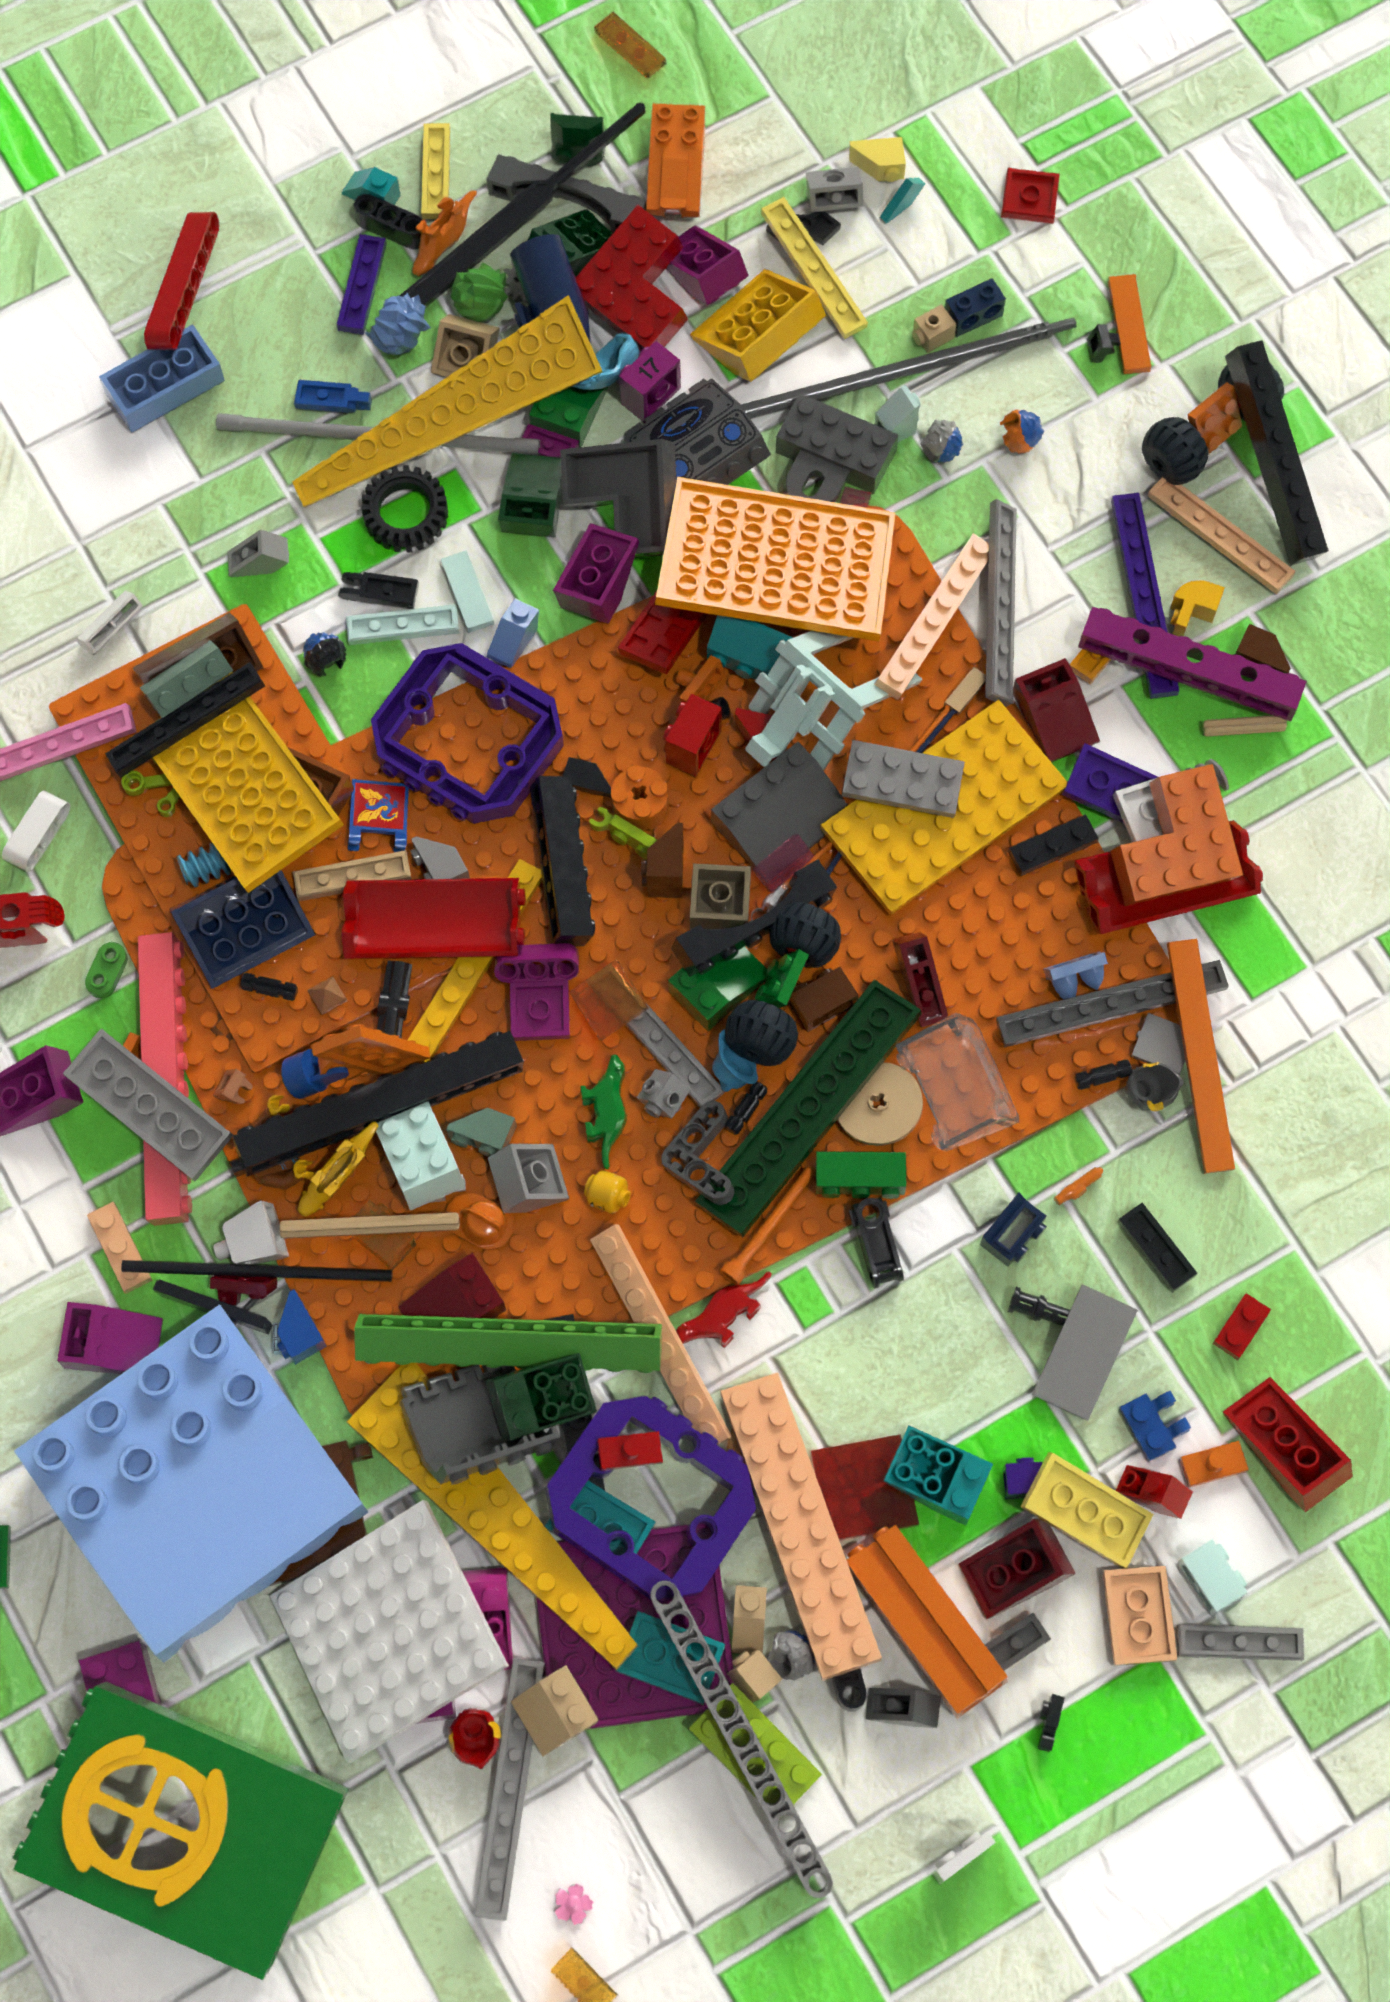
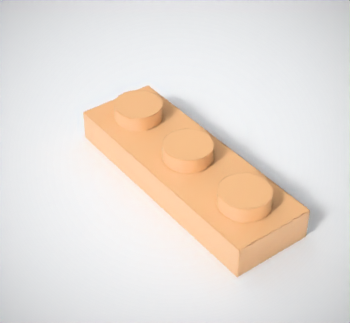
(117, 1245)

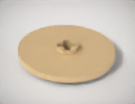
(889, 1122)

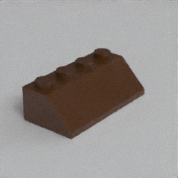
(224, 633)

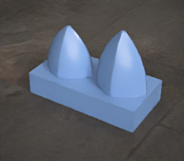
(1064, 974)

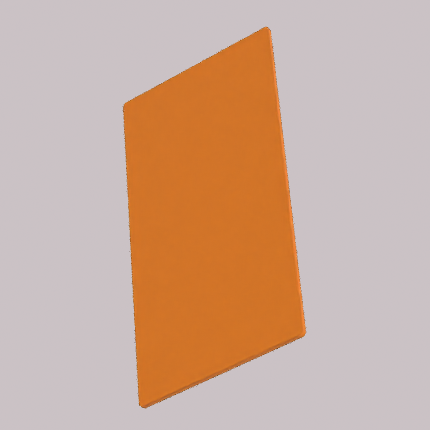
(261, 1025)

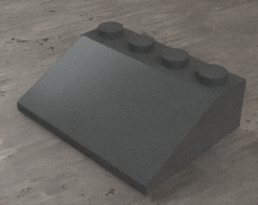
(776, 803)

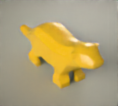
(335, 1171)

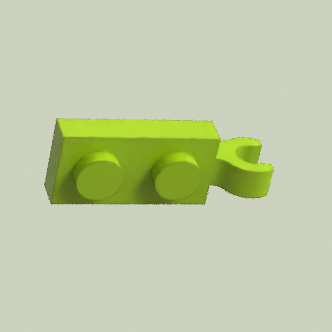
(623, 832)

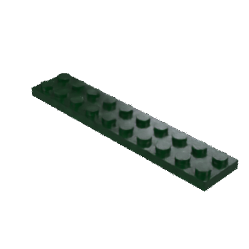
(811, 1105)

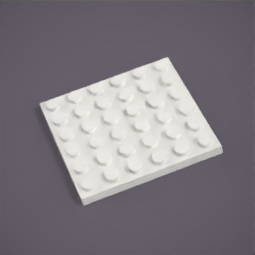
(388, 1631)

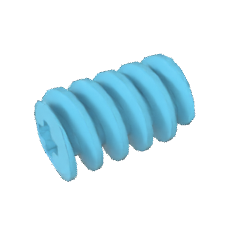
(202, 865)

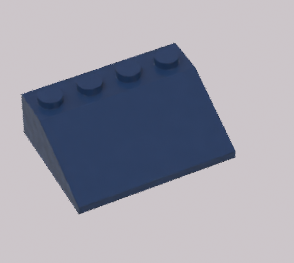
(236, 928)

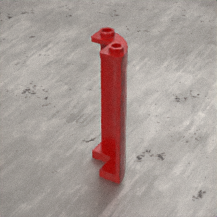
(1106, 905)
(432, 918)

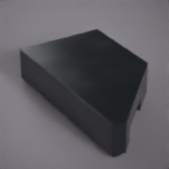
(587, 777)

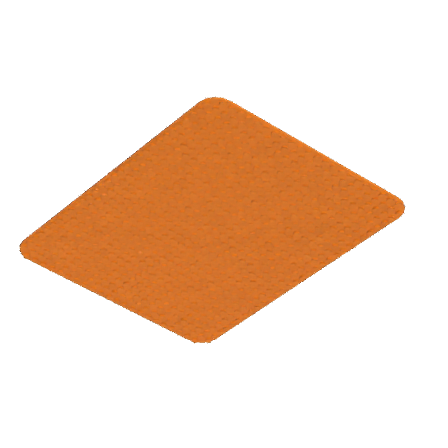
(982, 924)

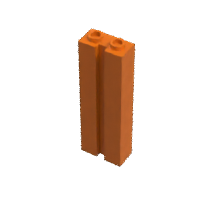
(926, 1620)

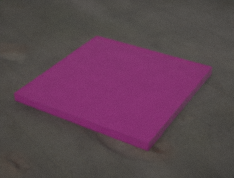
(612, 1695)

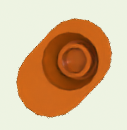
(481, 1221)

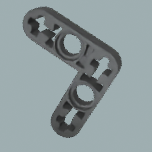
(690, 1154)

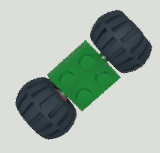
(758, 1026)

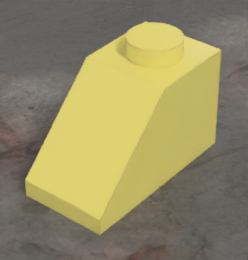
(879, 158)

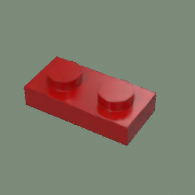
(1241, 1326)

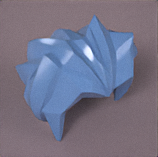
(399, 324)

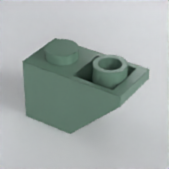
(483, 1130)

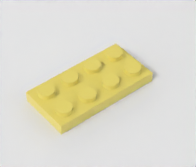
(1087, 1510)

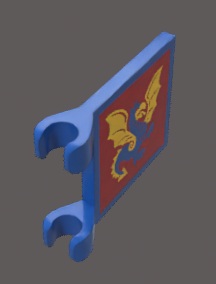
(378, 809)

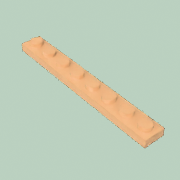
(934, 617)
(646, 1308)

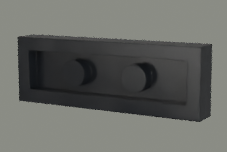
(1053, 845)
(1157, 1247)

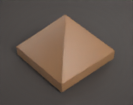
(327, 995)

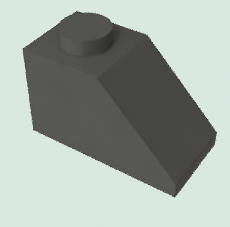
(903, 1707)

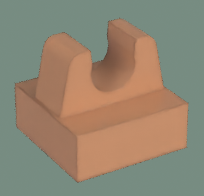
(229, 1086)

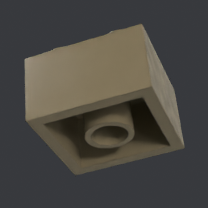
(720, 896)

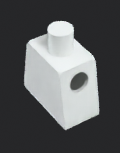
(252, 1236)

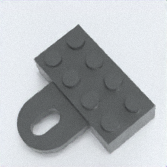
(834, 448)

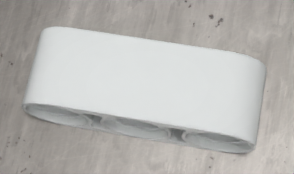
(36, 831)

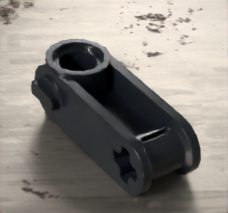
(877, 1242)

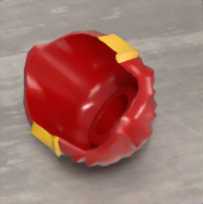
(474, 1737)

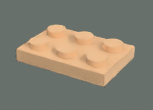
(1139, 1615)

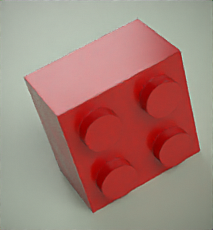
(692, 734)

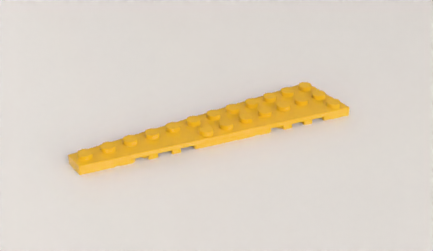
(510, 376)
(497, 1520)

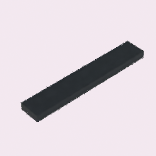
(185, 719)

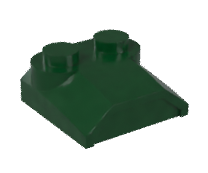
(572, 134)

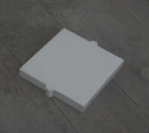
(1160, 1042)

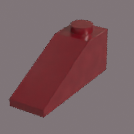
(921, 977)

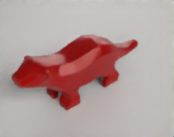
(722, 1312)

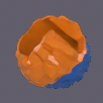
(1023, 431)

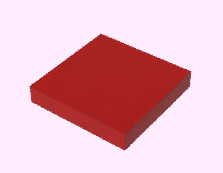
(1030, 195)

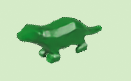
(608, 1107)

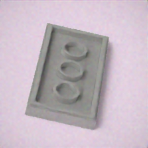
(1084, 1352)

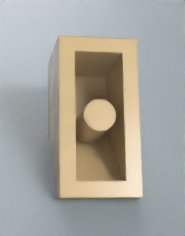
(749, 1619)

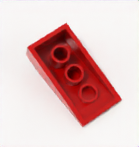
(1289, 1444)

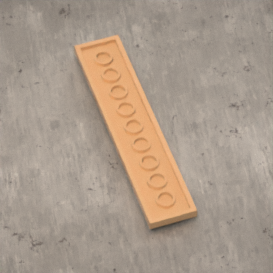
(800, 1527)

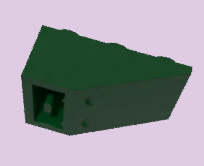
(580, 234)
(531, 495)
(541, 1396)

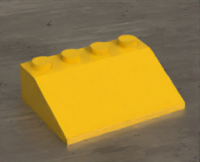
(759, 323)

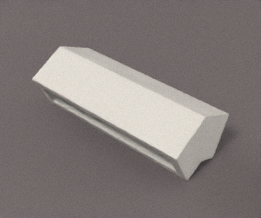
(106, 619)

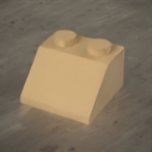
(460, 342)
(554, 1711)

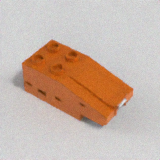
(676, 160)

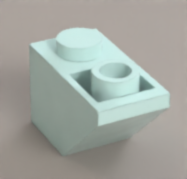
(900, 413)

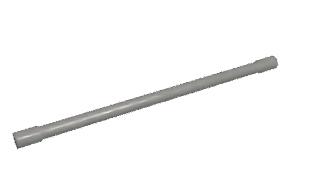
(240, 423)

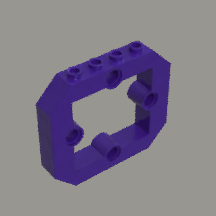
(419, 687)
(707, 1456)

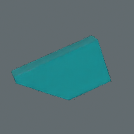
(903, 198)

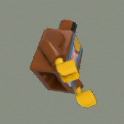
(285, 1174)

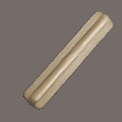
(1243, 725)

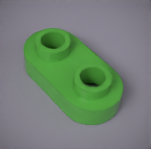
(106, 968)

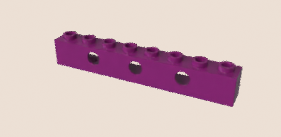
(1215, 673)

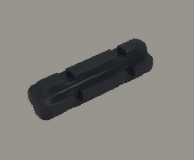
(269, 986)
(1103, 1074)
(746, 1108)

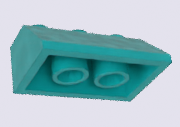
(744, 646)

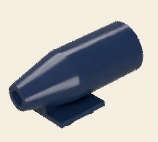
(546, 279)

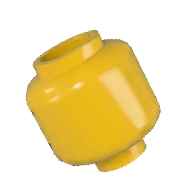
(607, 1191)

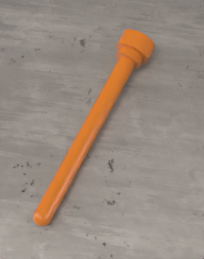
(735, 1269)

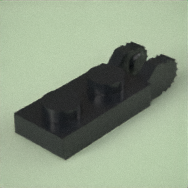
(380, 589)

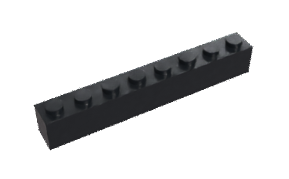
(1276, 452)

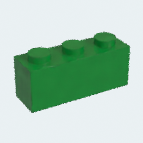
(861, 1174)

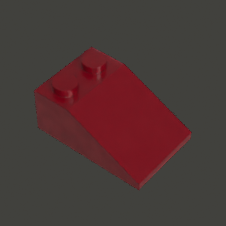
(457, 1292)
(1016, 1568)

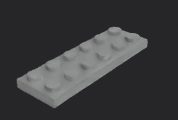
(148, 1104)

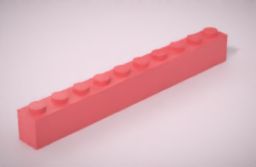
(162, 1051)

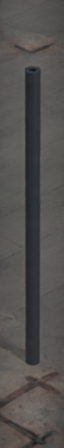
(257, 1270)

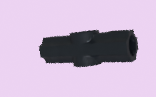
(394, 998)

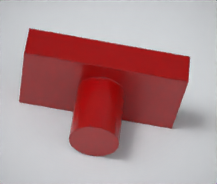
(629, 1451)

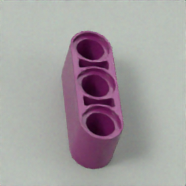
(549, 970)

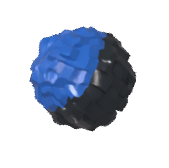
(323, 651)

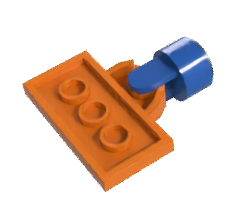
(347, 1057)

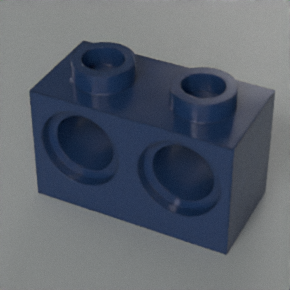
(976, 306)

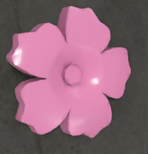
(573, 1904)

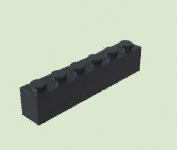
(562, 860)

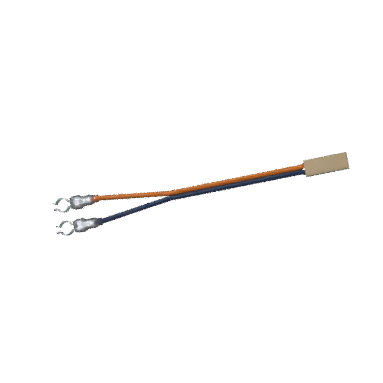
(956, 703)

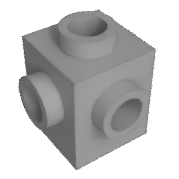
(663, 1094)

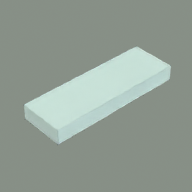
(467, 591)

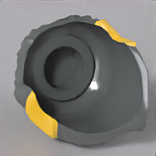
(1153, 1086)

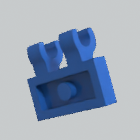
(1148, 1427)

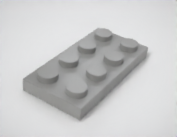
(903, 778)

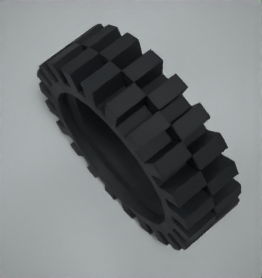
(398, 481)

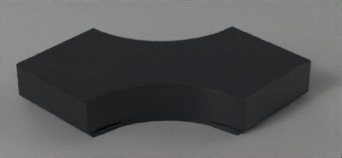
(819, 226)

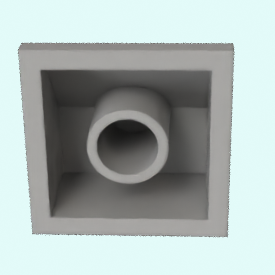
(527, 1177)

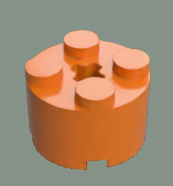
(648, 788)

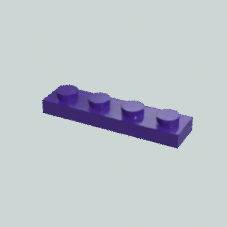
(361, 284)

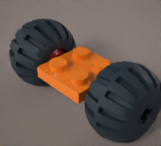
(1181, 448)

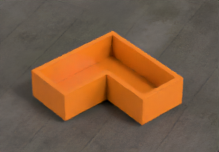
(1194, 845)

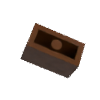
(823, 998)

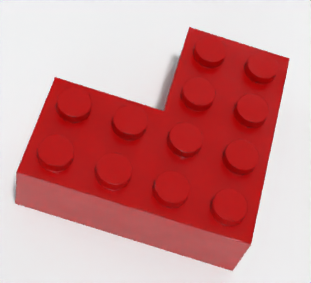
(621, 280)

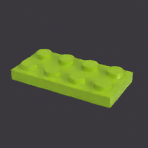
(790, 1765)

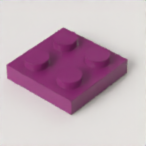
(540, 1010)

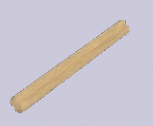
(369, 1225)

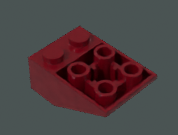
(1055, 710)

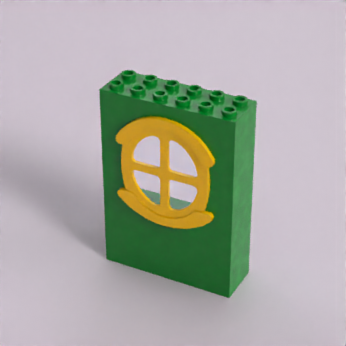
(243, 1863)

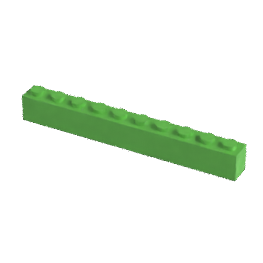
(506, 1342)

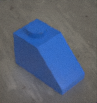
(297, 1331)

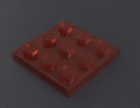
(855, 1488)

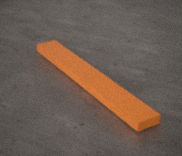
(1200, 1056)

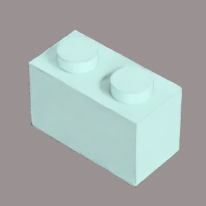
(1213, 1576)

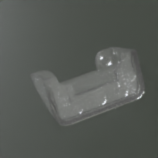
(958, 1081)

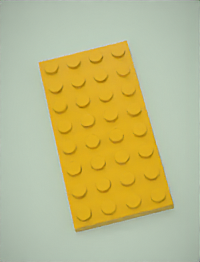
(248, 793)
(909, 850)

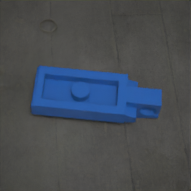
(330, 397)

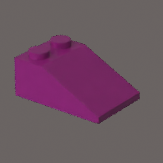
(707, 265)
(597, 573)
(36, 1090)

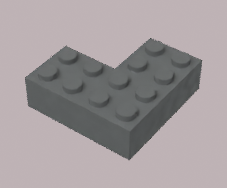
(632, 478)

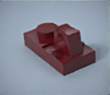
(232, 1287)

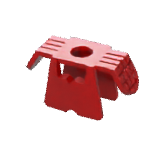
(29, 911)

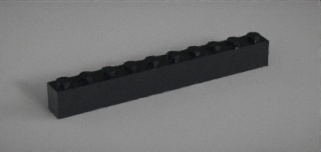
(350, 1113)

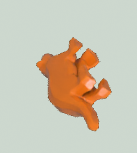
(442, 232)

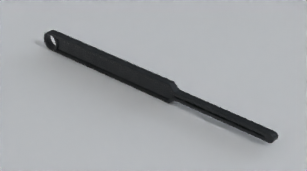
(512, 217)

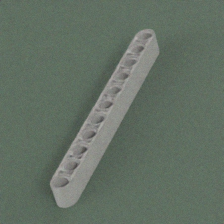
(744, 1753)

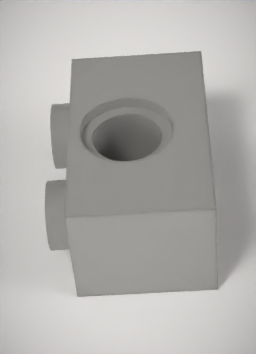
(834, 189)

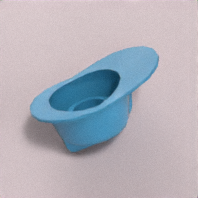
(731, 1068)

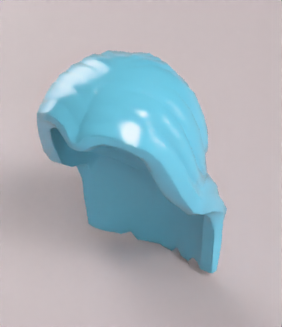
(612, 359)

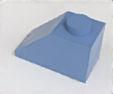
(513, 633)

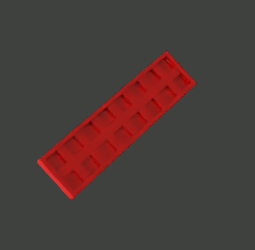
(660, 635)

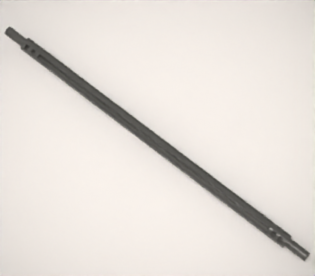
(909, 366)

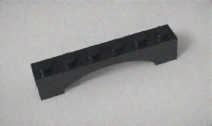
(702, 948)

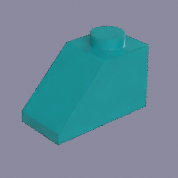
(373, 182)

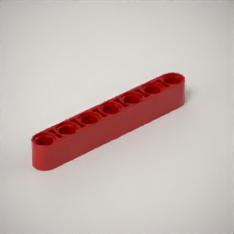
(181, 281)

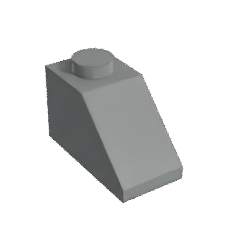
(258, 555)

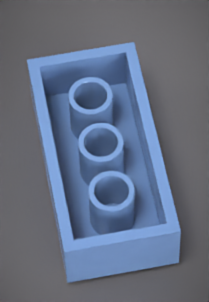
(161, 380)

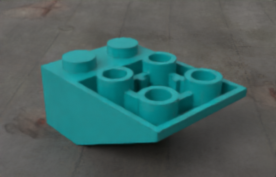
(938, 1474)

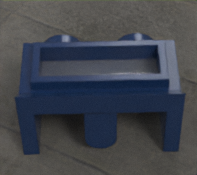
(1013, 1230)

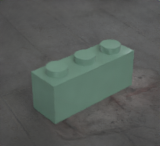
(186, 679)

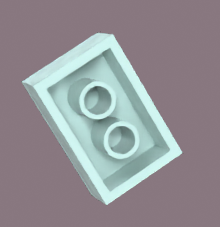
(419, 1156)

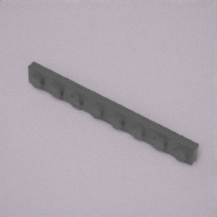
(1100, 1006)

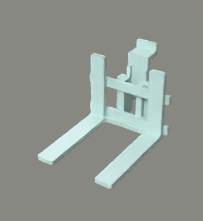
(792, 714)

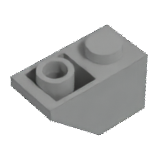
(438, 860)

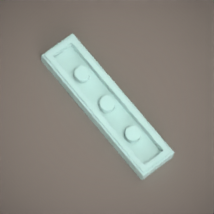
(402, 624)

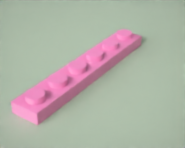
(66, 741)

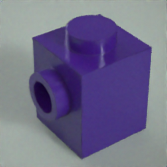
(1019, 1477)

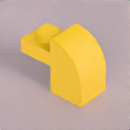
(1197, 600)

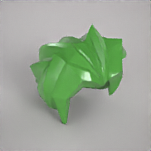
(479, 293)

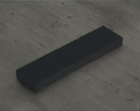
(206, 1304)

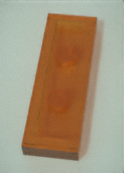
(630, 45)

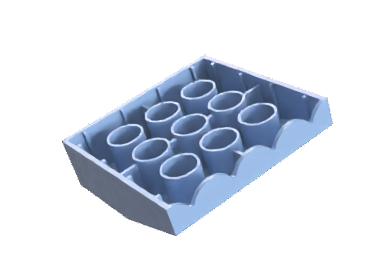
(190, 1482)

